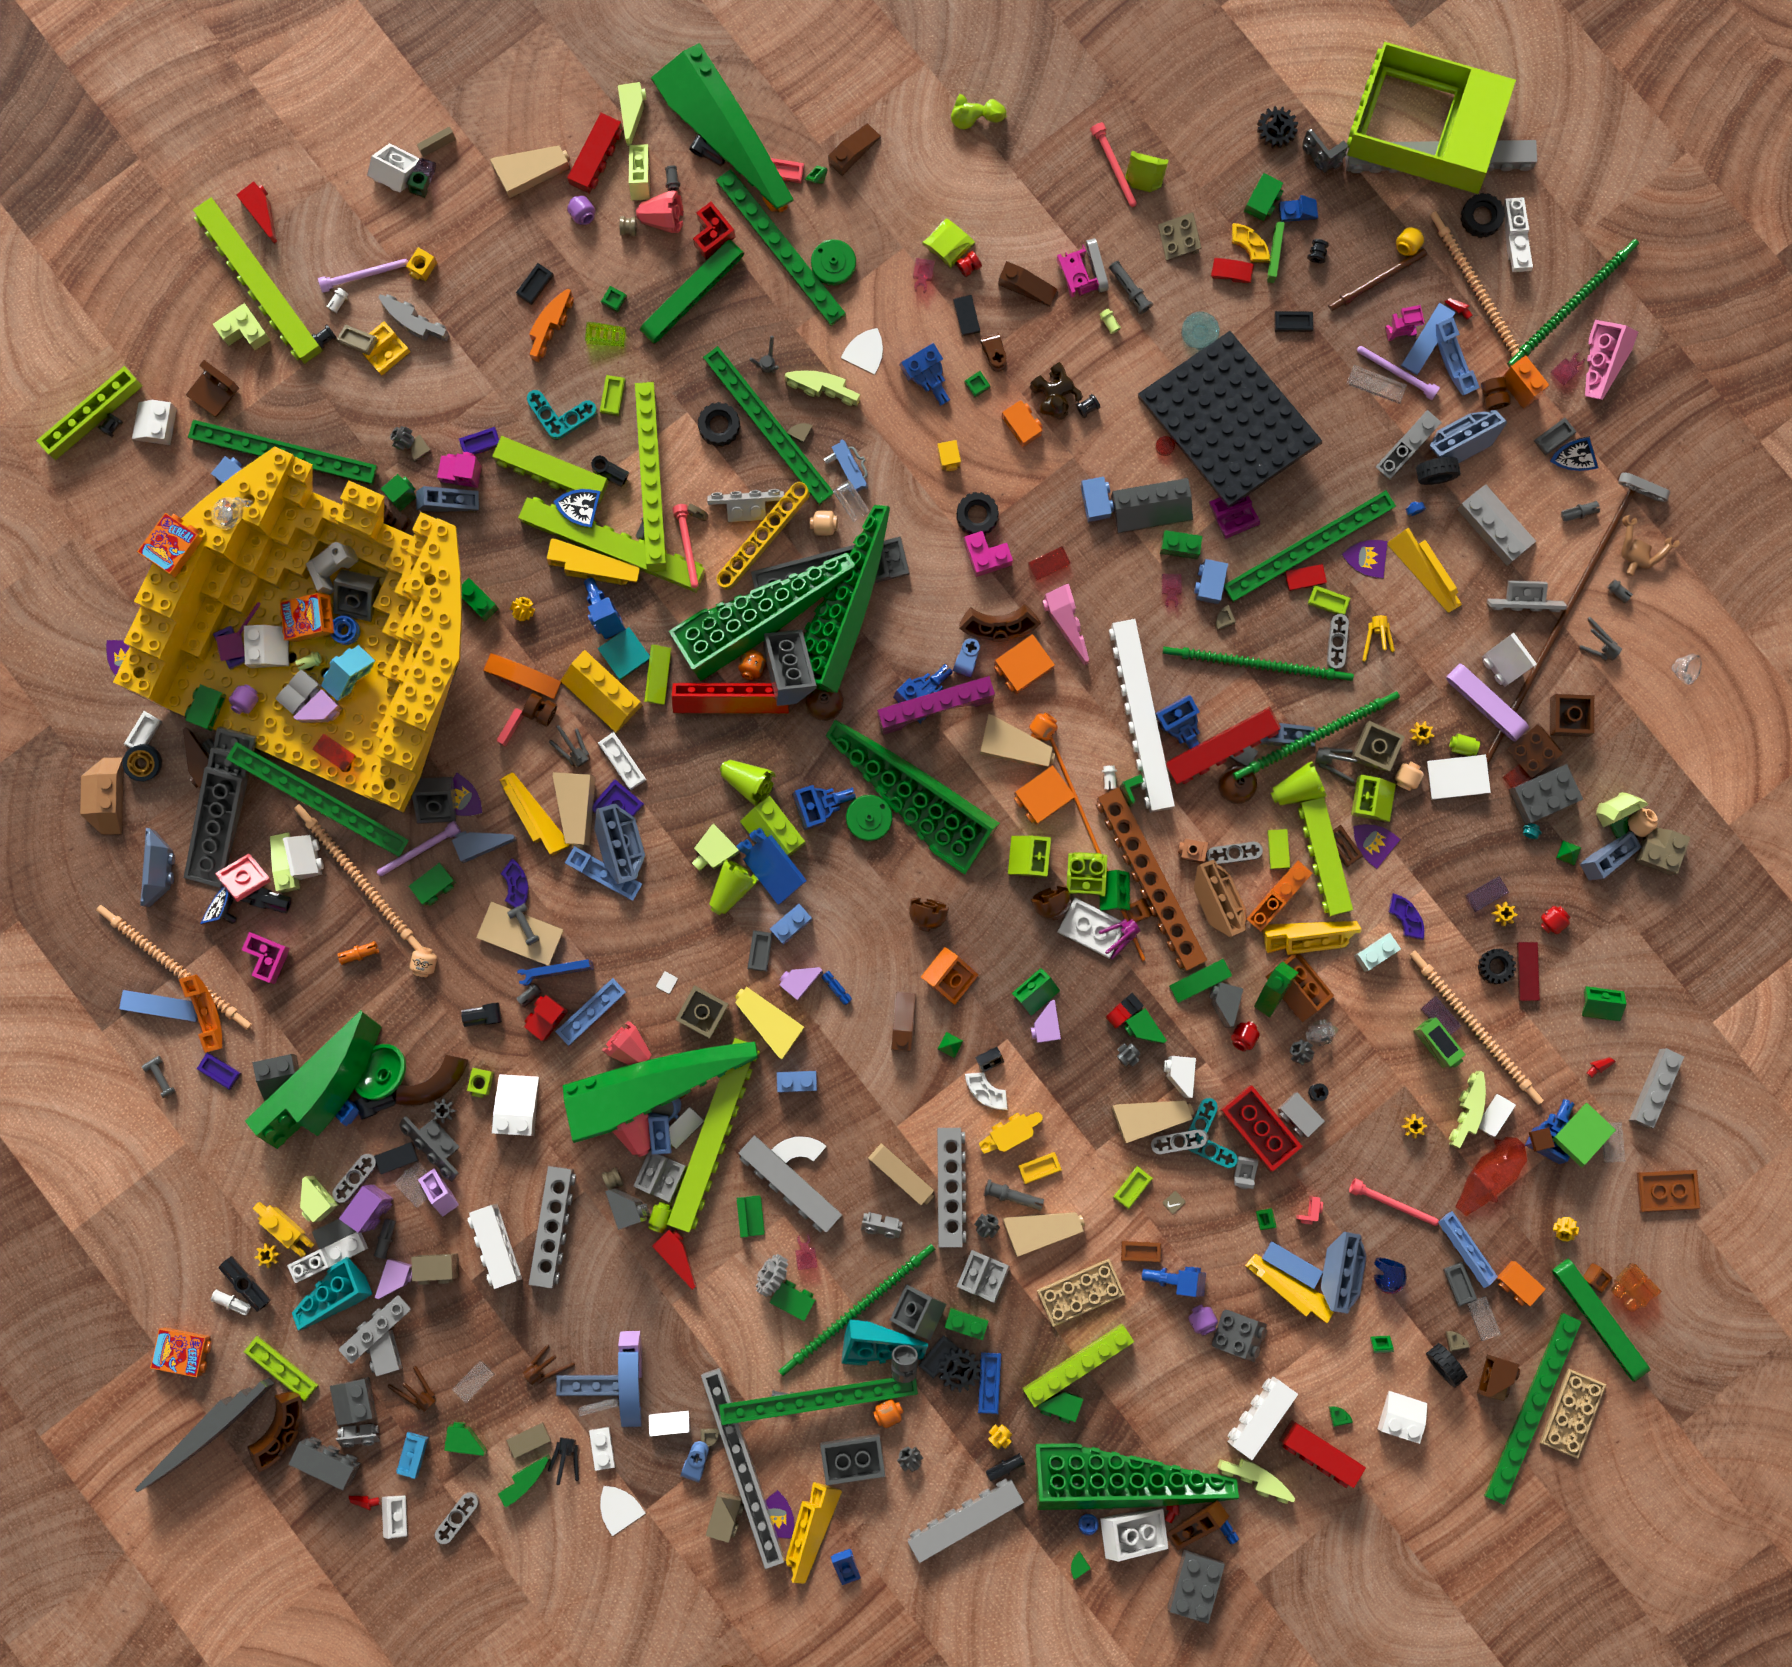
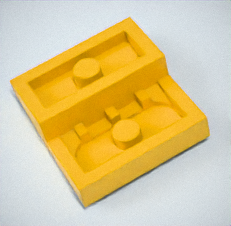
(388, 349)

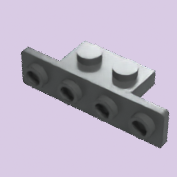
(434, 1143)

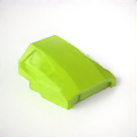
(1145, 172)
(949, 242)
(1087, 873)

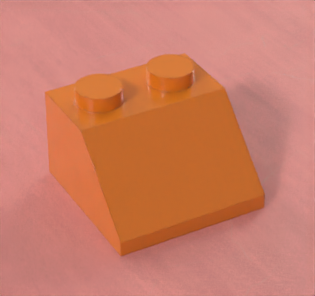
(949, 975)

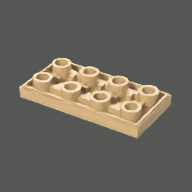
(508, 934)
(1080, 1292)
(1572, 1413)

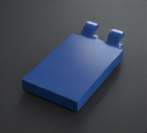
(771, 866)
(555, 970)

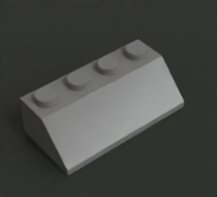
(1496, 525)

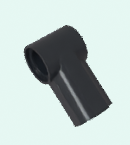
(702, 149)
(611, 471)
(486, 1015)
(370, 1107)

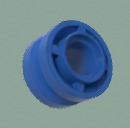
(353, 632)

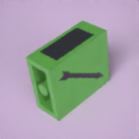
(1439, 1043)

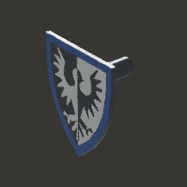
(1576, 455)
(579, 506)
(219, 908)

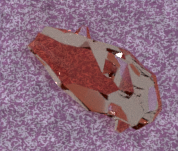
(1492, 1174)

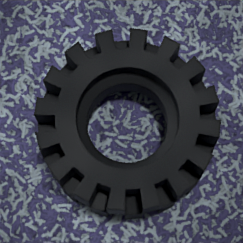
(1508, 963)

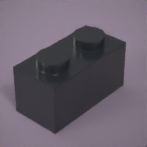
(989, 1059)

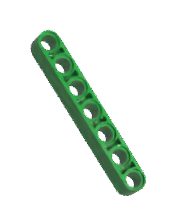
(692, 291)
(1601, 1320)

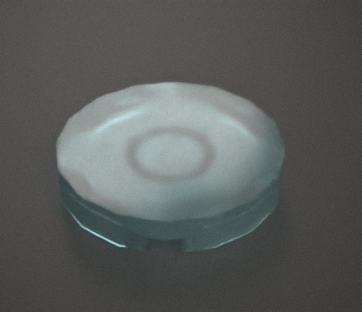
(1200, 330)

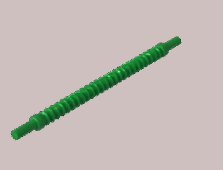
(1620, 257)
(1186, 653)
(1378, 704)
(798, 1358)

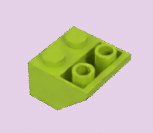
(1373, 798)
(1029, 856)

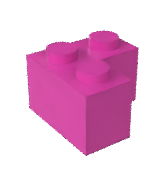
(460, 469)
(985, 559)
(270, 954)

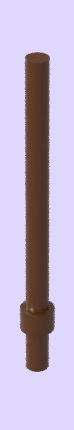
(1346, 298)

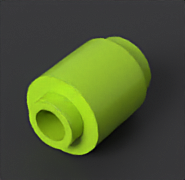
(1464, 745)
(659, 1217)

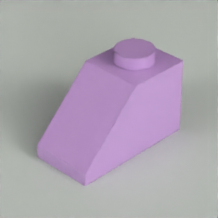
(319, 709)
(799, 980)
(1046, 1026)
(438, 1192)
(395, 1276)
(631, 1342)

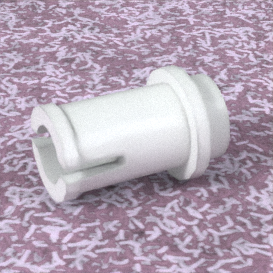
(337, 300)
(1109, 776)

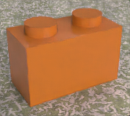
(1022, 423)
(1520, 1283)

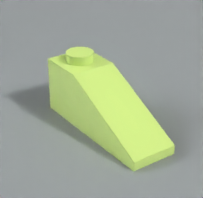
(632, 106)
(639, 172)
(280, 868)

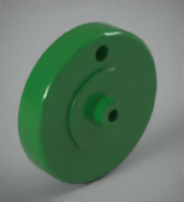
(833, 262)
(869, 818)

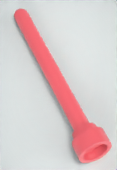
(1099, 132)
(680, 513)
(1358, 1188)

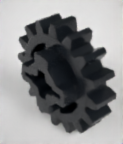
(1283, 122)
(967, 1366)

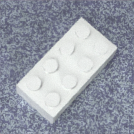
(495, 1246)
(1262, 1417)

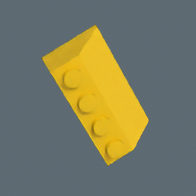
(600, 691)

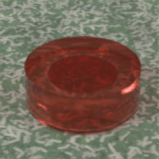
(1165, 446)

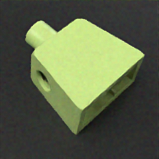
(714, 849)

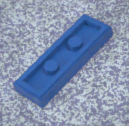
(989, 1383)

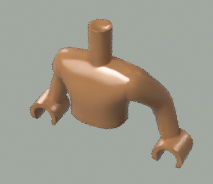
(1639, 552)

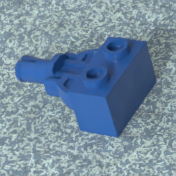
(925, 370)
(602, 611)
(920, 687)
(1180, 720)
(815, 804)
(1555, 1124)
(1188, 1281)

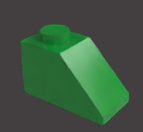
(1144, 1027)
(463, 1440)

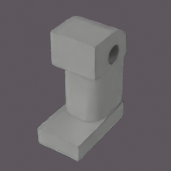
(328, 563)

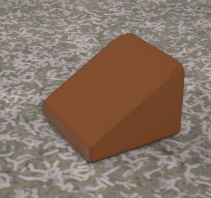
(1138, 911)
(1597, 1277)

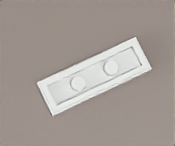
(622, 761)

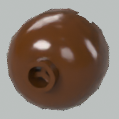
(824, 709)
(1232, 790)
(1052, 903)
(927, 914)

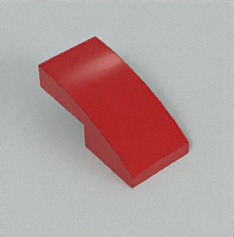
(1232, 269)

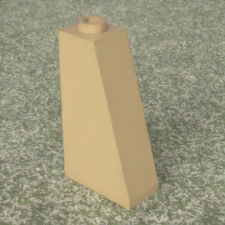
(527, 169)
(1014, 745)
(575, 806)
(1148, 1118)
(901, 1175)
(1037, 1231)

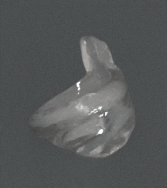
(228, 512)
(1687, 668)

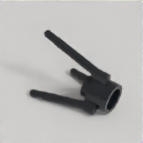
(566, 1447)

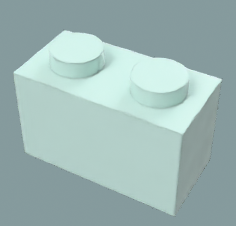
(1377, 952)

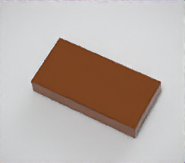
(1141, 1251)

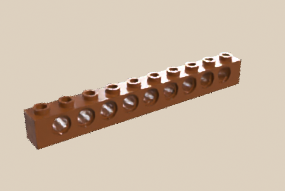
(1116, 799)

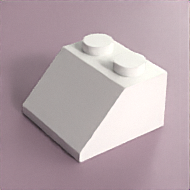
(392, 167)
(154, 422)
(265, 646)
(303, 856)
(1181, 1074)
(1403, 1417)

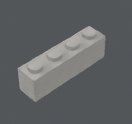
(1656, 1088)

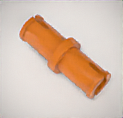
(358, 953)

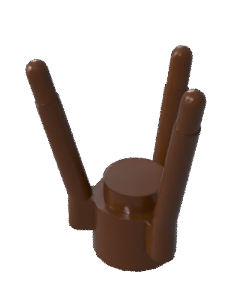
(534, 1372)
(421, 1401)

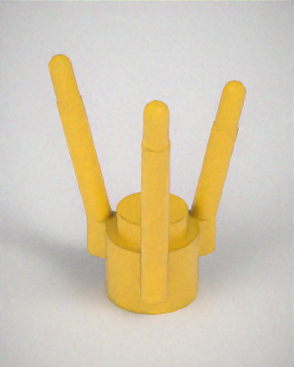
(1380, 626)

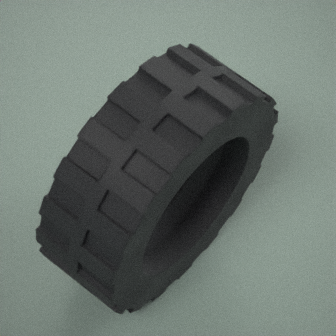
(1482, 200)
(718, 409)
(1438, 470)
(984, 501)
(1446, 1365)

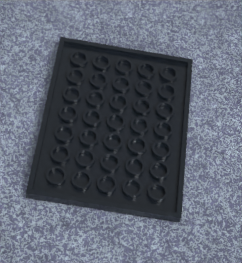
(1229, 419)

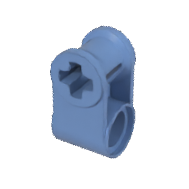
(966, 661)
(694, 1464)

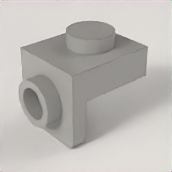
(1245, 1172)

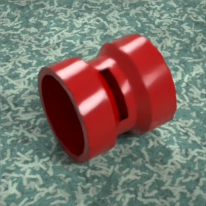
(968, 264)

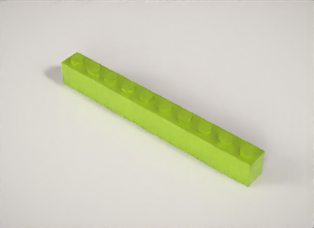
(257, 280)
(650, 477)
(605, 542)
(709, 1146)

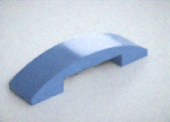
(1426, 341)
(1453, 357)
(597, 871)
(158, 1005)
(629, 1389)

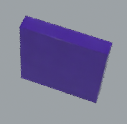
(618, 795)

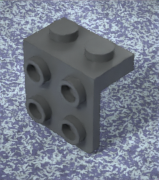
(1323, 158)
(1239, 1335)

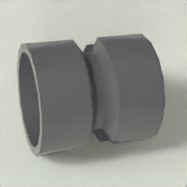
(904, 1363)

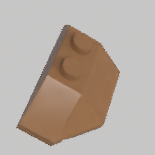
(103, 796)
(1220, 899)

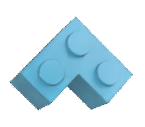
(345, 672)

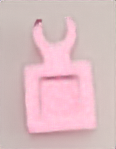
(923, 272)
(1566, 370)
(1171, 586)
(806, 1256)

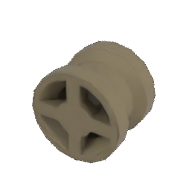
(628, 226)
(612, 1178)

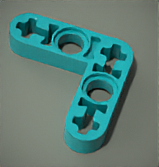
(562, 420)
(1211, 1113)

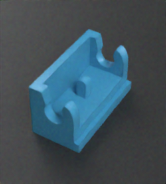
(412, 1455)

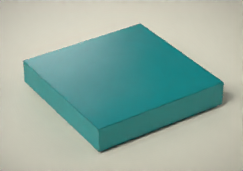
(624, 653)

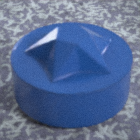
(1415, 508)
(1088, 1524)

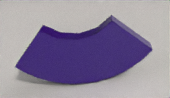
(517, 884)
(1408, 915)

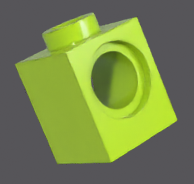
(479, 1073)

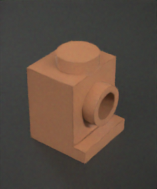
(1198, 856)

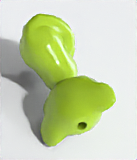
(965, 114)

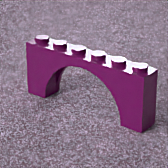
(968, 694)

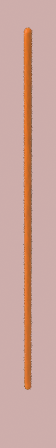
(1088, 827)

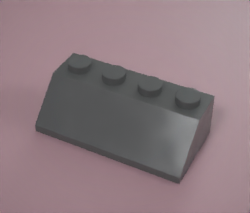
(1152, 505)
(789, 666)
(626, 1208)

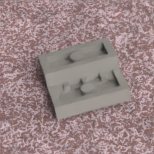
(660, 1176)
(983, 1276)

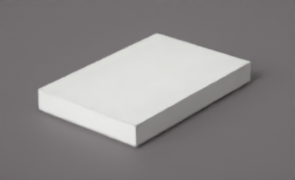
(1458, 777)
(1083, 926)

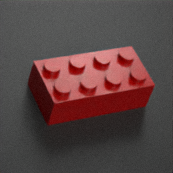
(1260, 1128)
(1317, 1451)

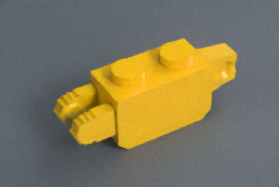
(1010, 1134)
(282, 1228)

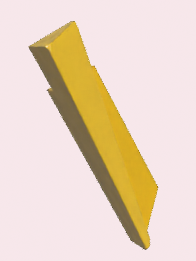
(589, 564)
(1426, 567)
(533, 816)
(1309, 936)
(1292, 1290)
(811, 1529)

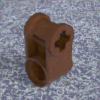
(993, 349)

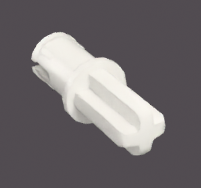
(230, 1302)

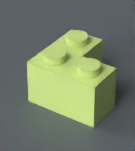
(239, 324)

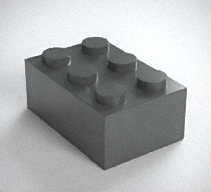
(1546, 794)
(852, 1459)
(325, 1463)
(1196, 1586)

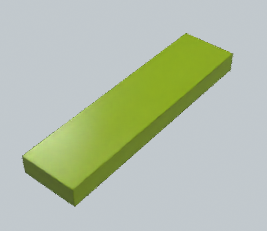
(281, 1368)

